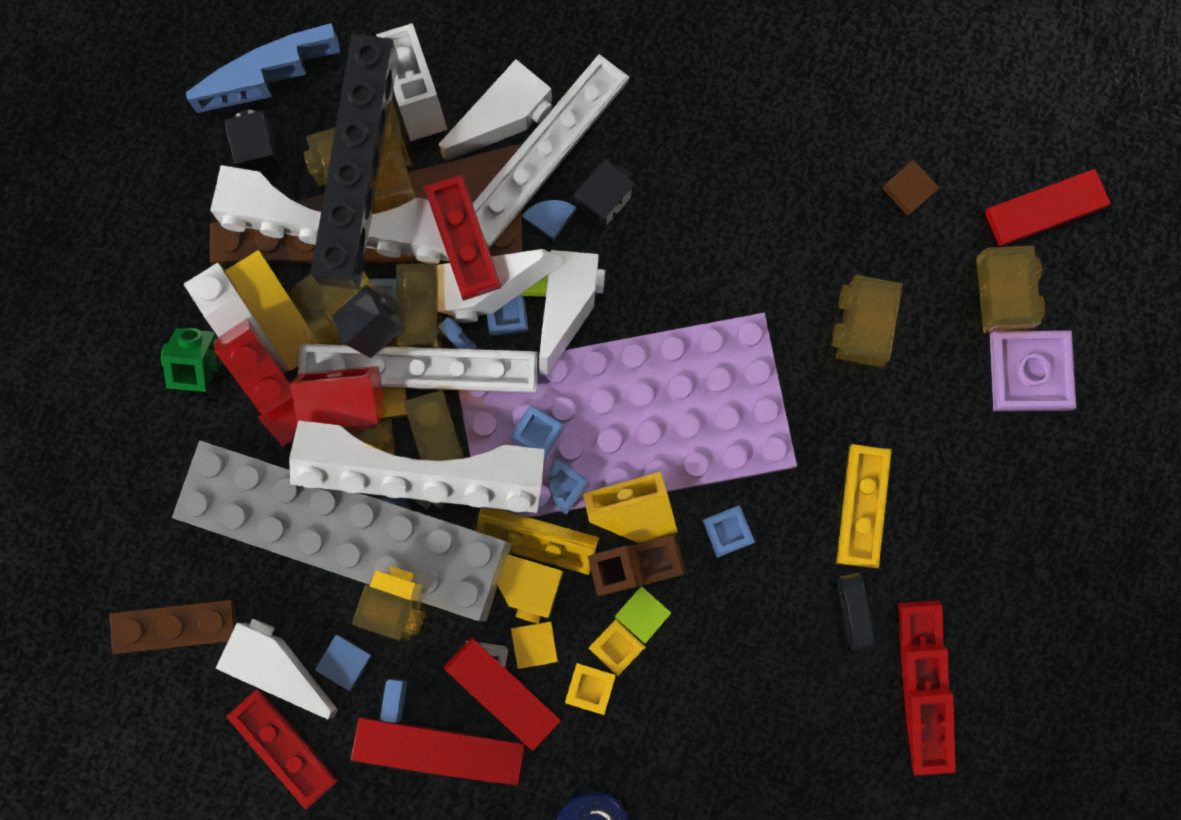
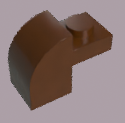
(636, 565)

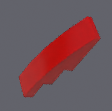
(926, 688)
(437, 751)

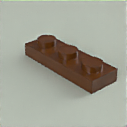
(172, 626)

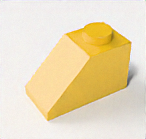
(633, 508)
(529, 587)

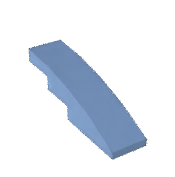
(250, 74)

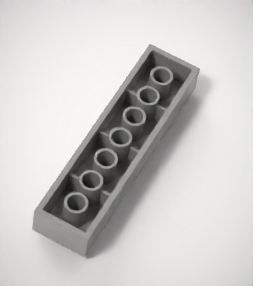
(340, 530)

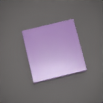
(1032, 371)

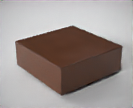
(910, 187)

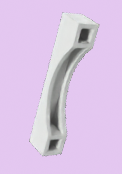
(249, 201)
(336, 460)

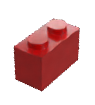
(254, 366)
(340, 397)

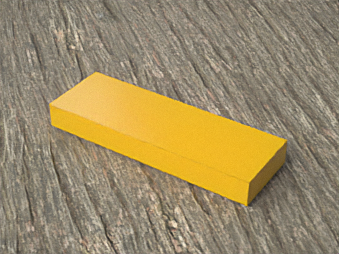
(270, 306)
(864, 506)
(539, 539)

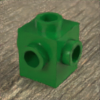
(190, 360)

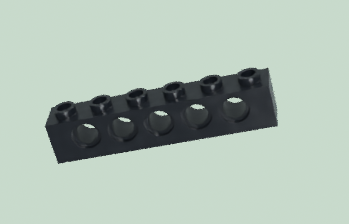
(355, 162)

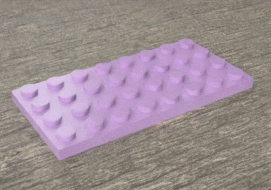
(671, 402)

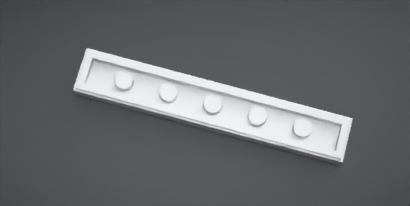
(547, 147)
(432, 367)

